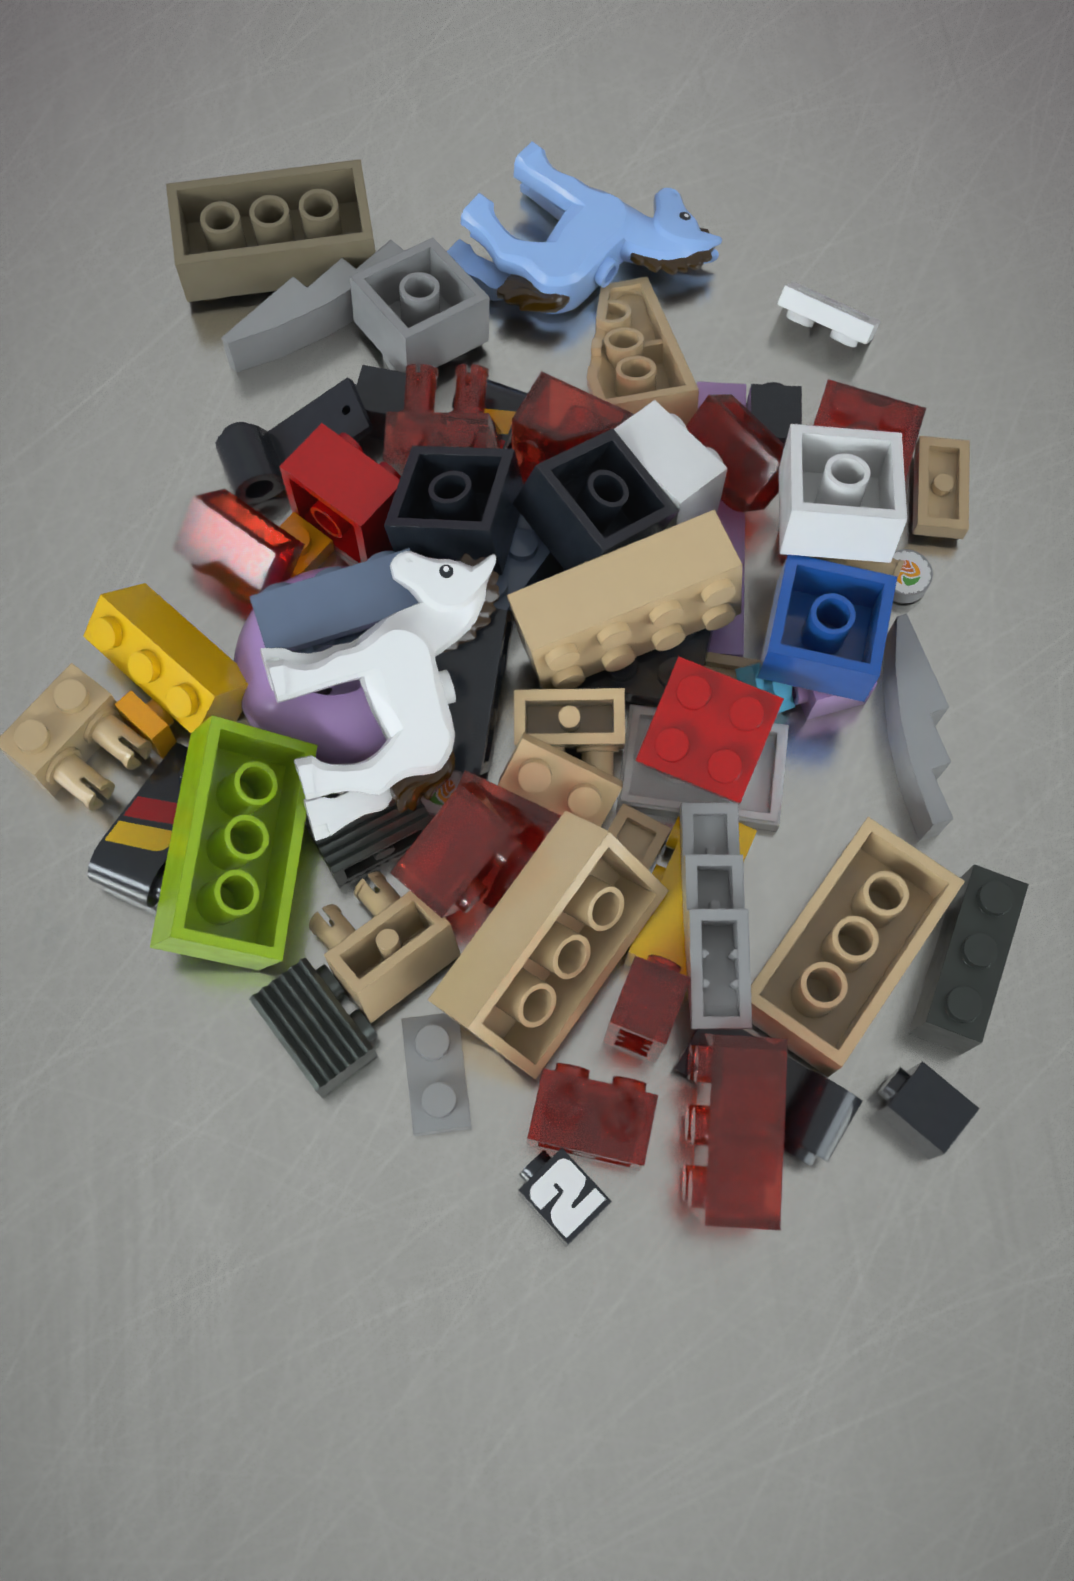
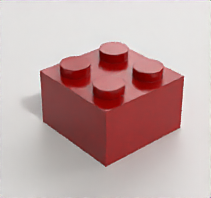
(341, 492)
(709, 730)

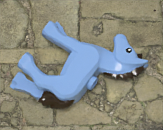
(584, 247)

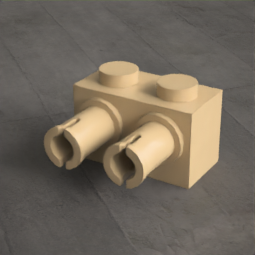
(574, 720)
(63, 732)
(388, 953)

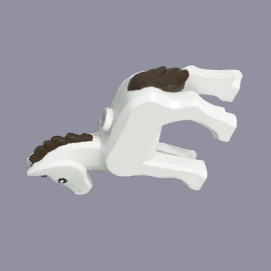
(401, 687)

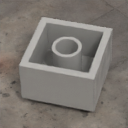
(420, 307)

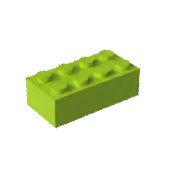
(233, 847)

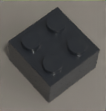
(593, 501)
(456, 503)

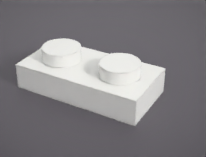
(809, 306)

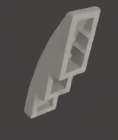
(297, 315)
(912, 711)
(715, 917)

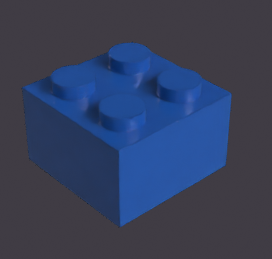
(827, 627)

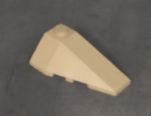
(637, 353)

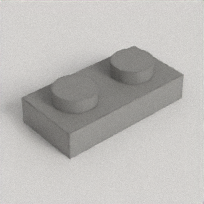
(436, 1074)

